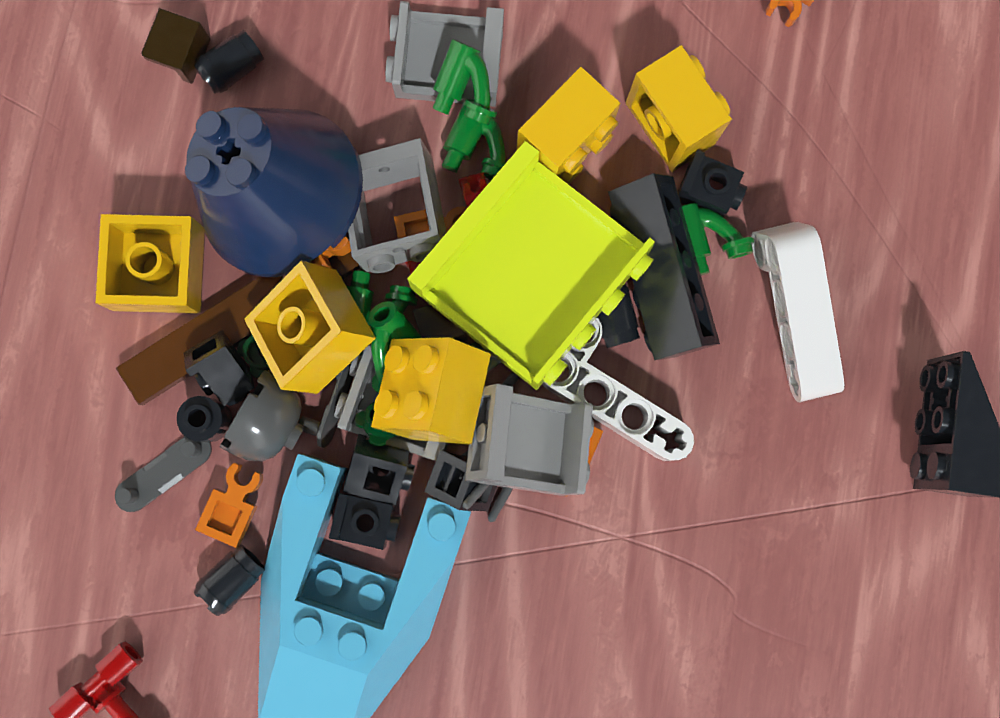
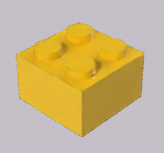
(678, 107)
(572, 125)
(150, 263)
(309, 328)
(431, 390)

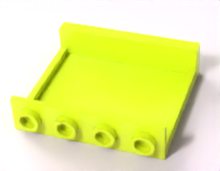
(530, 268)

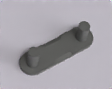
(326, 428)
(161, 474)

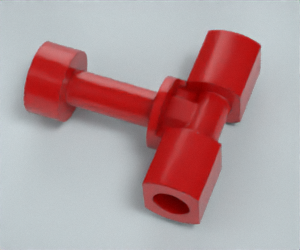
(102, 689)

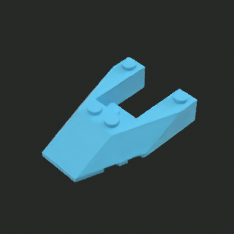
(334, 629)

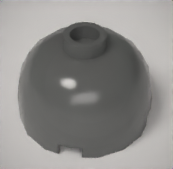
(265, 422)

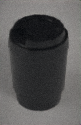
(228, 61)
(621, 324)
(229, 580)

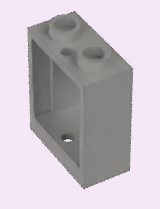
(385, 168)

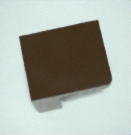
(176, 43)
(435, 325)

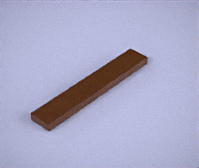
(163, 362)

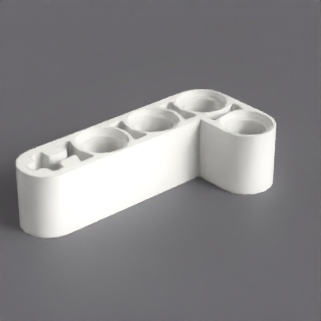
(802, 308)
(616, 400)

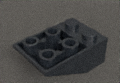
(956, 431)

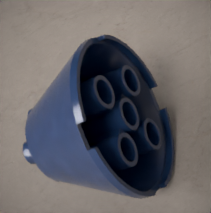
(273, 185)

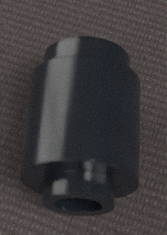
(216, 424)

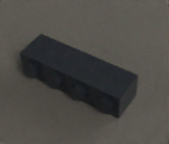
(672, 286)

